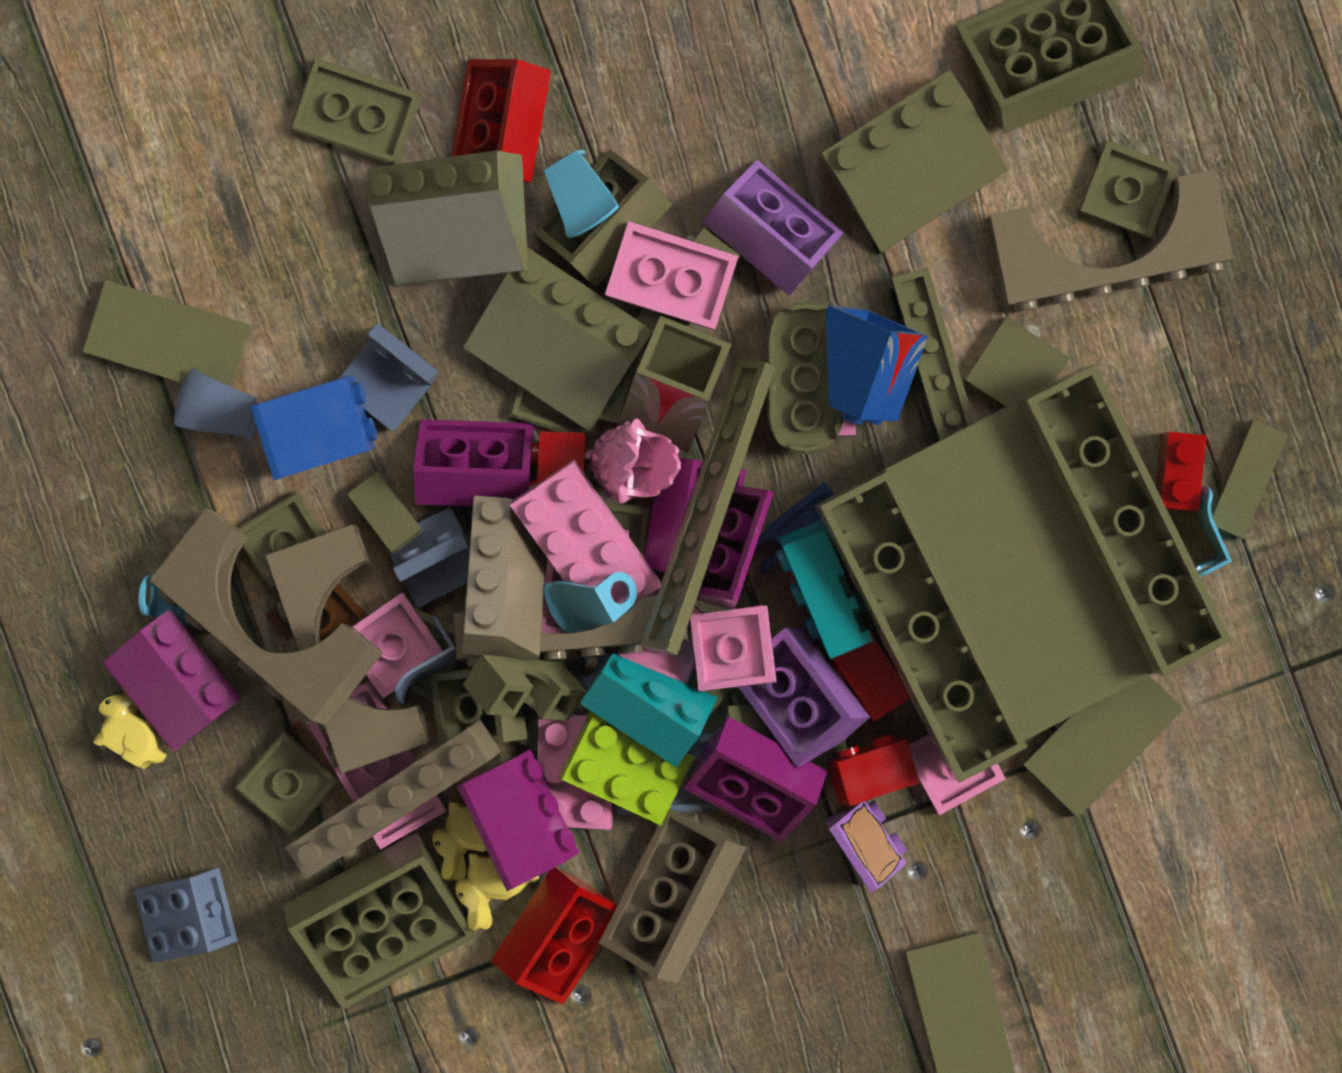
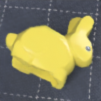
(128, 732)
(455, 840)
(480, 887)

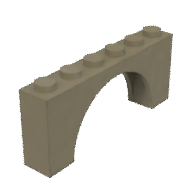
(1035, 272)
(304, 581)
(200, 582)

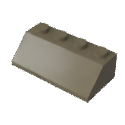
(502, 584)
(672, 896)

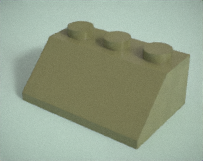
(596, 250)

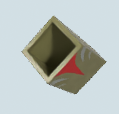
(675, 381)

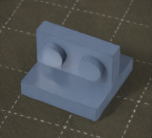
(435, 559)

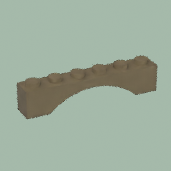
(624, 634)
(393, 799)

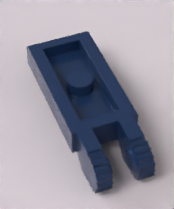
(797, 517)

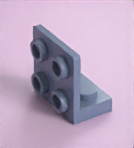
(391, 377)
(186, 916)

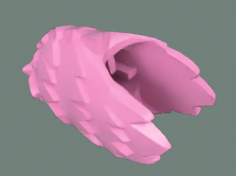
(633, 462)

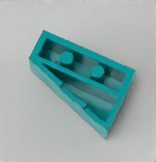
(822, 589)
(649, 707)

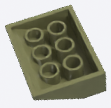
(1048, 55)
(914, 161)
(451, 216)
(558, 340)
(378, 921)

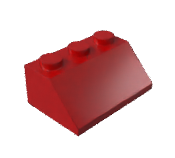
(502, 109)
(555, 936)

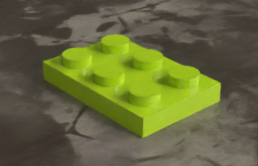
(623, 770)

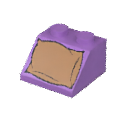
(867, 844)

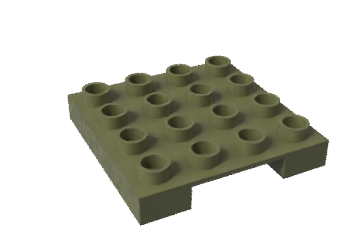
(1022, 571)

